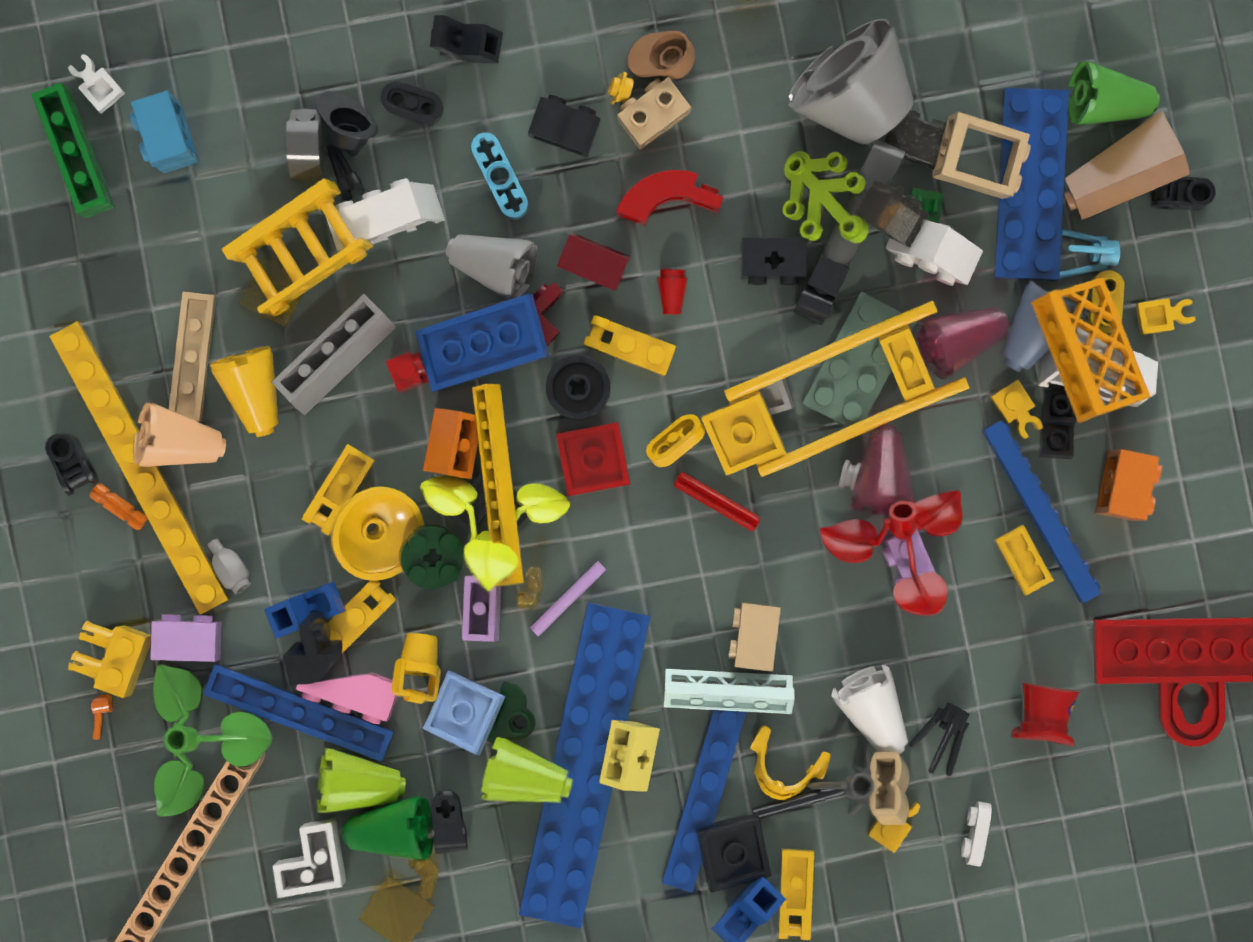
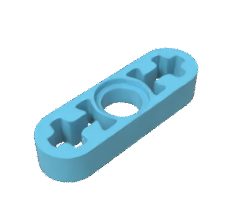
(497, 151)

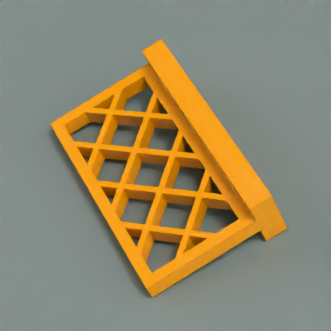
(1072, 356)

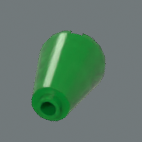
(393, 830)

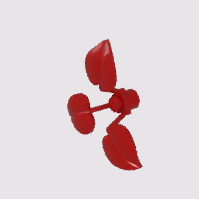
(937, 515)

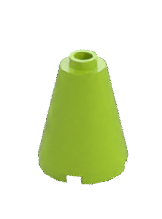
(523, 776)
(355, 783)

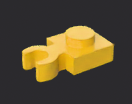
(1159, 315)
(1014, 404)
(892, 835)

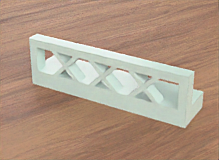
(729, 696)

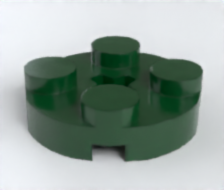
(444, 570)

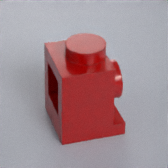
(407, 371)

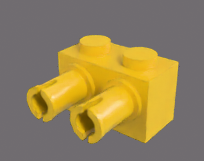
(122, 662)

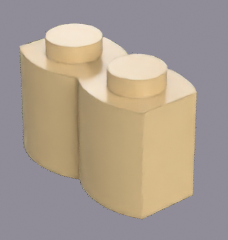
(891, 781)

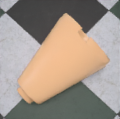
(174, 439)

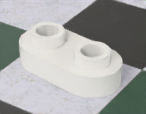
(974, 846)

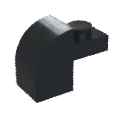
(465, 41)
(315, 655)

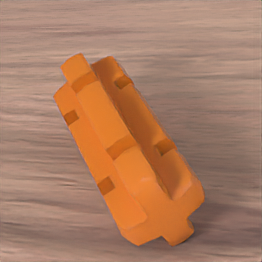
(118, 506)

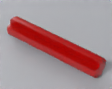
(717, 501)

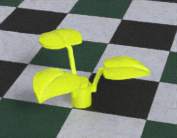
(486, 560)

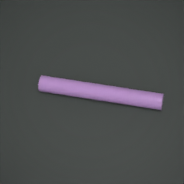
(568, 598)

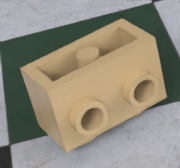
(653, 112)

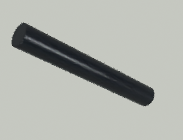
(797, 802)

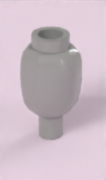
(229, 567)

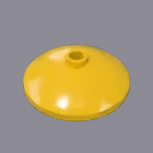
(374, 553)

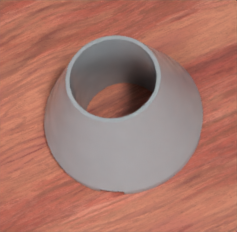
(857, 87)

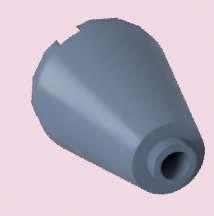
(1025, 339)

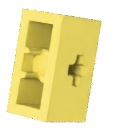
(629, 755)

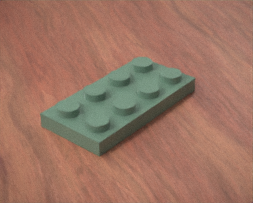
(852, 380)

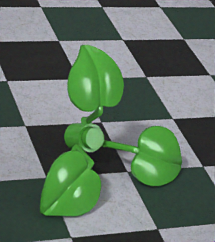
(243, 739)

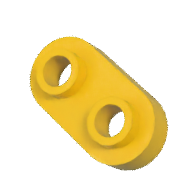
(1117, 296)
(675, 440)

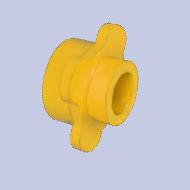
(620, 88)

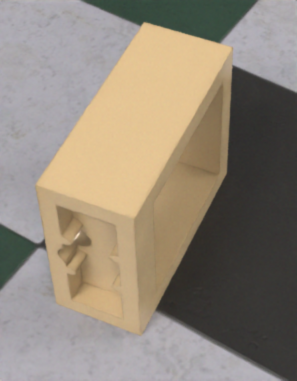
(951, 147)

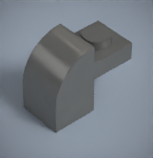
(305, 145)

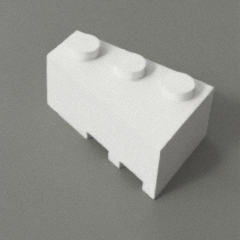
(1147, 366)

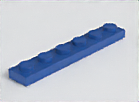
(298, 712)
(703, 797)

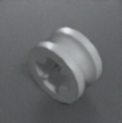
(849, 475)

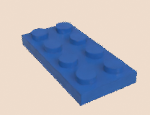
(482, 343)

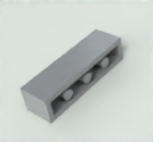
(333, 354)

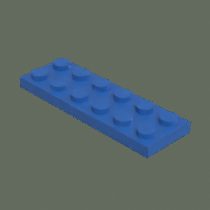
(1032, 219)

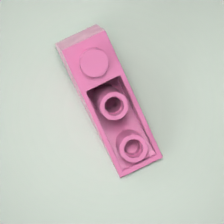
(362, 693)

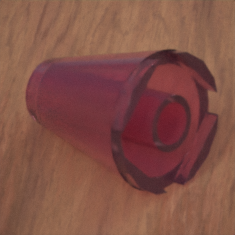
(959, 338)
(883, 473)

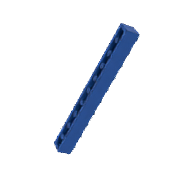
(1041, 512)

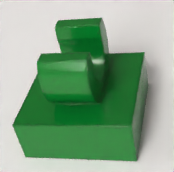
(931, 201)

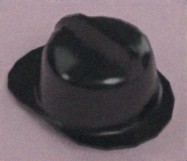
(346, 121)

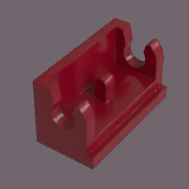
(593, 261)

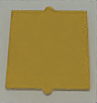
(254, 297)
(396, 911)

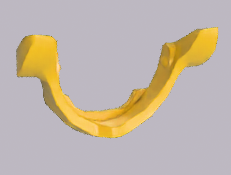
(777, 789)

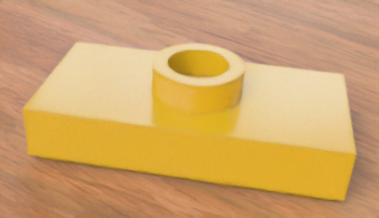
(1023, 560)

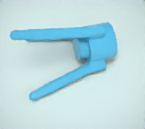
(1101, 251)

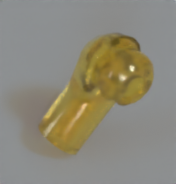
(534, 586)
(429, 873)

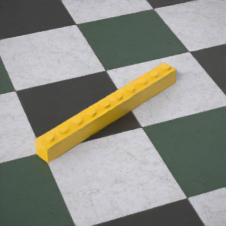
(497, 473)

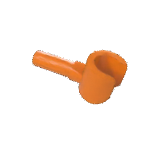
(100, 705)

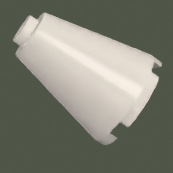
(874, 708)

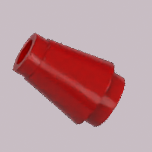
(672, 290)

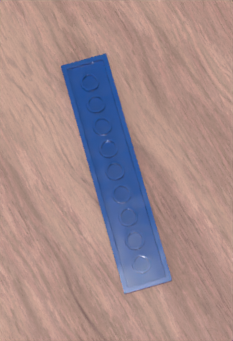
(573, 829)

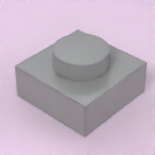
(777, 397)

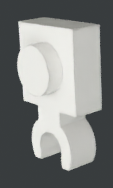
(98, 86)

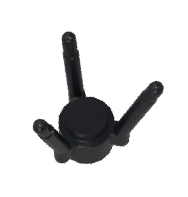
(953, 722)

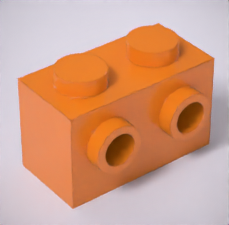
(452, 444)

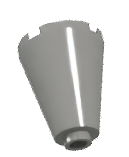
(495, 262)

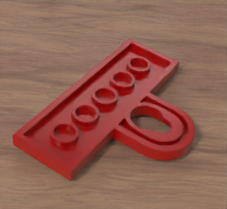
(1174, 655)

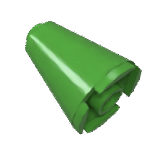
(1108, 96)

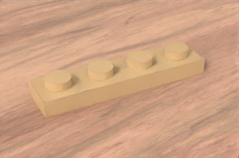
(192, 354)

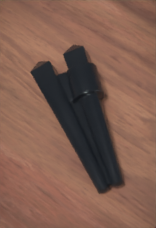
(345, 176)

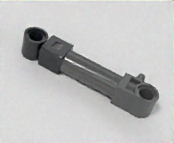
(838, 253)

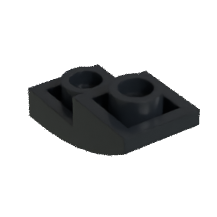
(1058, 426)

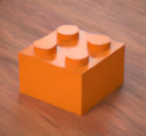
(1128, 485)

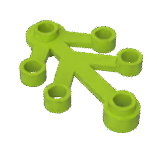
(821, 194)

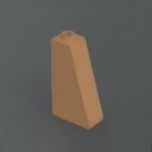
(1128, 168)

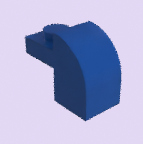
(289, 614)
(749, 910)

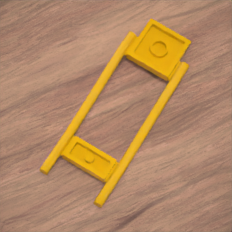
(746, 432)

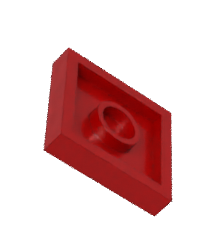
(593, 459)

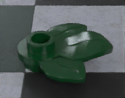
(513, 706)

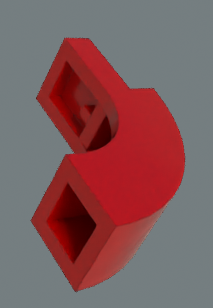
(665, 187)

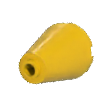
(249, 388)

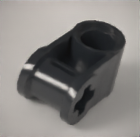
(1178, 194)
(71, 464)
(448, 828)

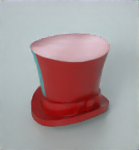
(1045, 714)

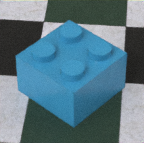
(164, 132)

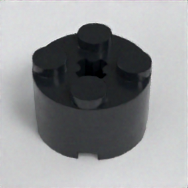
(596, 385)

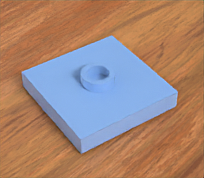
(464, 712)

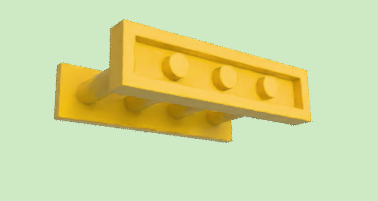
(270, 233)

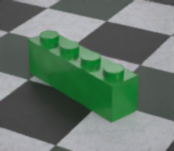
(73, 150)

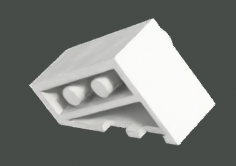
(389, 212)

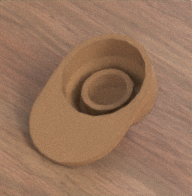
(662, 55)

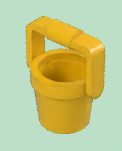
(417, 658)

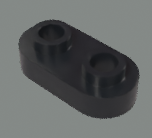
(413, 103)

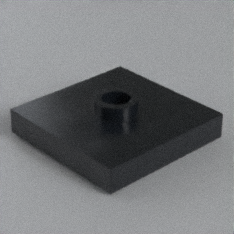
(733, 852)

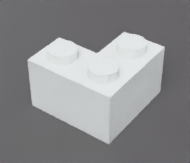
(939, 252)
(319, 867)

